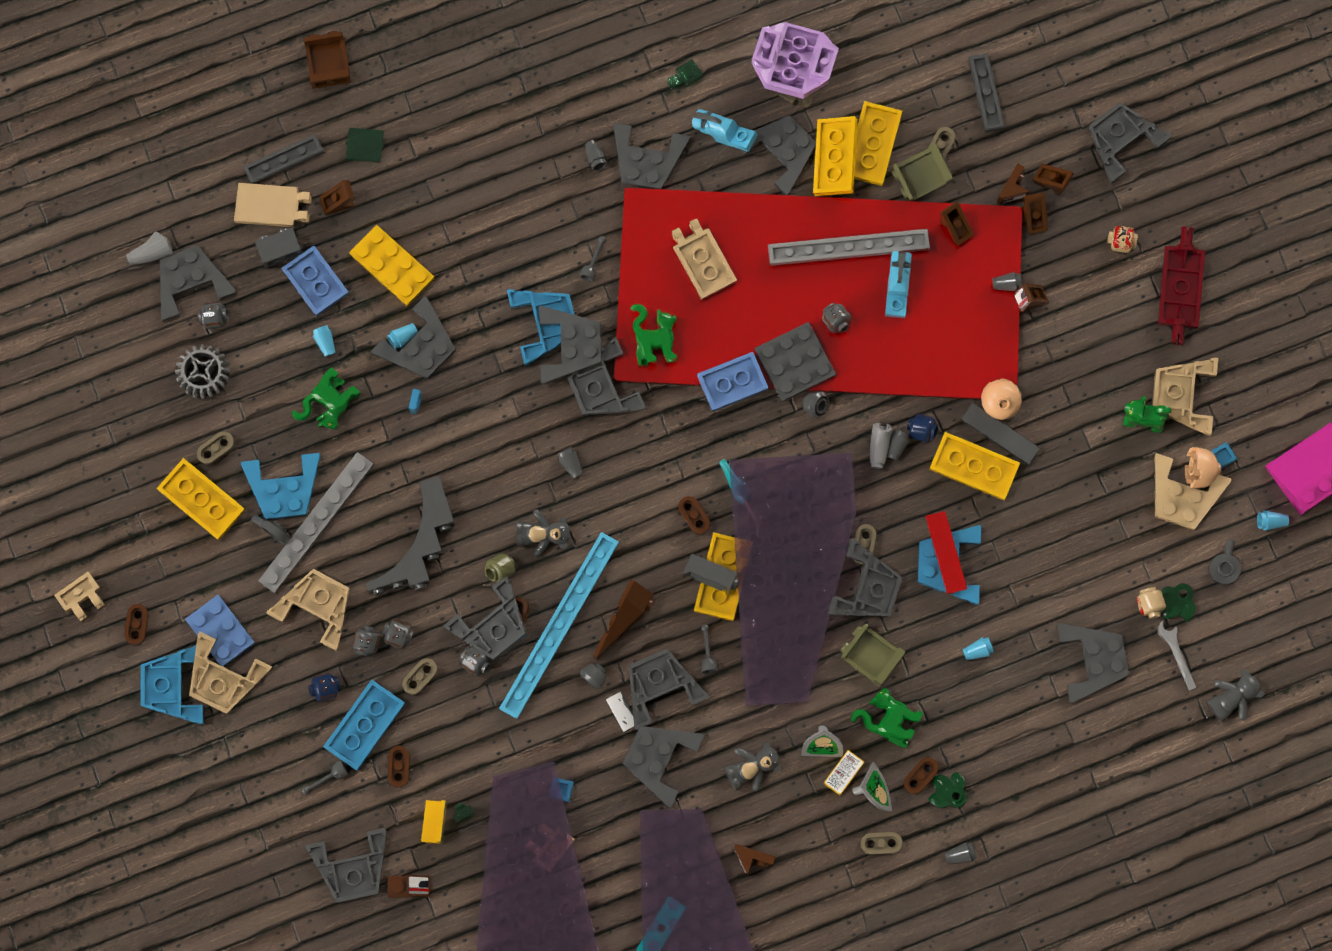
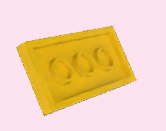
(875, 141)
(835, 156)
(392, 265)
(974, 466)
(201, 499)
(711, 600)

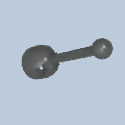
(588, 272)
(708, 665)
(338, 771)

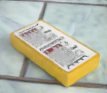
(843, 772)

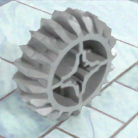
(209, 367)

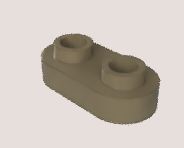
(944, 146)
(214, 447)
(868, 543)
(419, 676)
(881, 843)

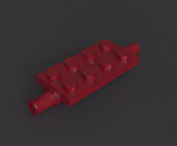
(1181, 286)

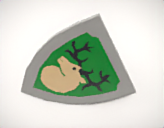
(822, 744)
(875, 789)

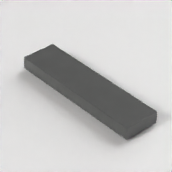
(986, 92)
(283, 159)
(1000, 434)

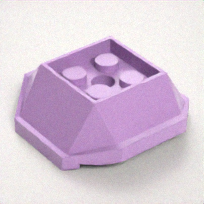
(790, 43)

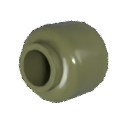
(499, 567)

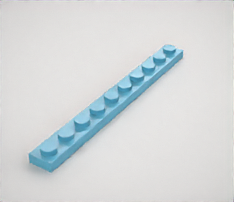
(559, 625)

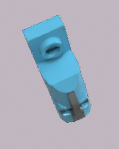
(724, 130)
(898, 284)

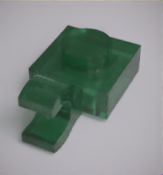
(686, 73)
(462, 812)

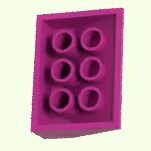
(1306, 470)

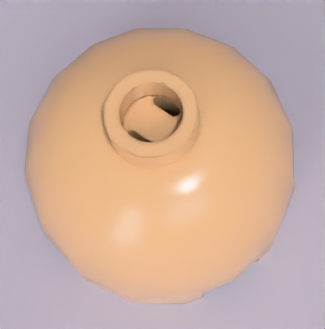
(994, 396)
(1202, 468)

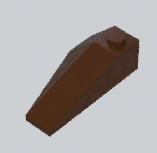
(631, 608)

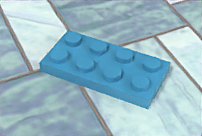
(364, 725)

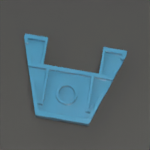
(549, 334)
(283, 496)
(928, 567)
(163, 686)

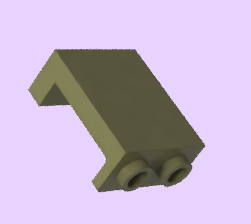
(923, 173)
(871, 655)

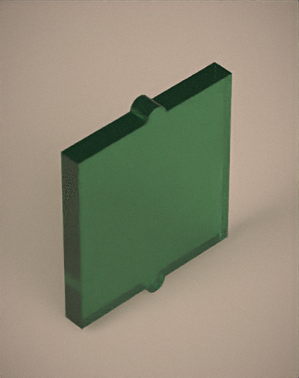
(364, 145)

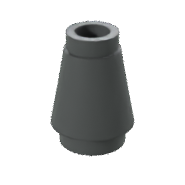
(596, 158)
(1007, 282)
(897, 445)
(570, 461)
(961, 854)

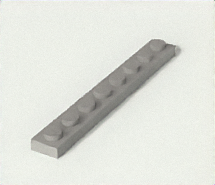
(848, 247)
(316, 523)

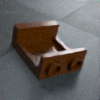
(327, 59)

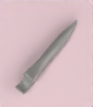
(1171, 639)

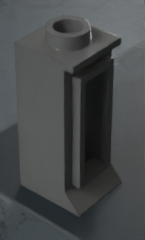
(710, 574)

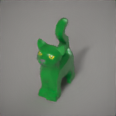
(653, 339)
(329, 397)
(1145, 415)
(891, 723)

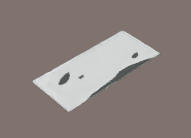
(621, 711)

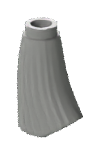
(153, 249)
(879, 445)

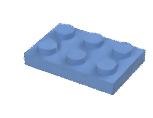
(315, 281)
(732, 381)
(220, 623)

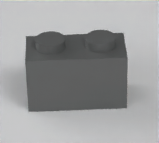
(278, 247)

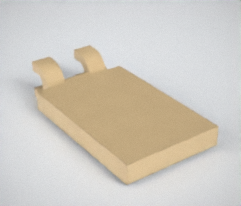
(270, 205)
(703, 260)

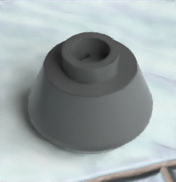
(816, 404)
(594, 675)

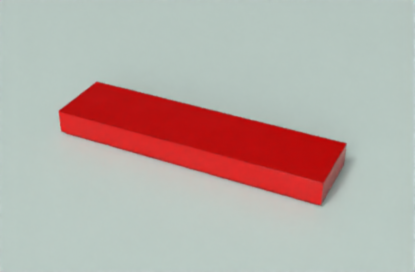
(946, 552)

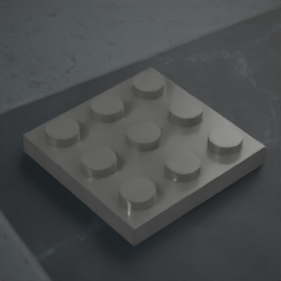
(795, 362)

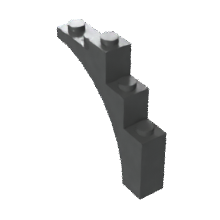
(426, 545)

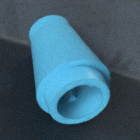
(400, 336)
(324, 340)
(1271, 520)
(978, 649)

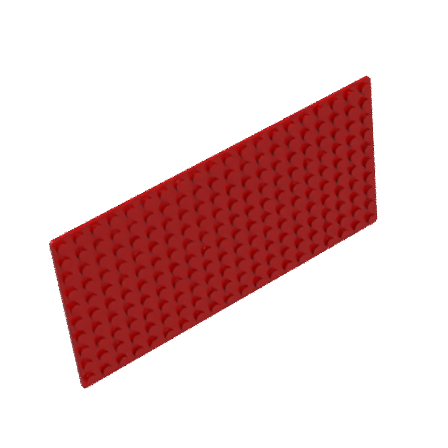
(947, 345)

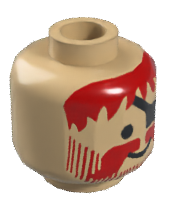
(1122, 239)
(1151, 602)

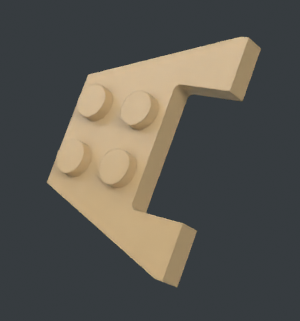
(1176, 390)
(1179, 502)
(320, 597)
(218, 685)

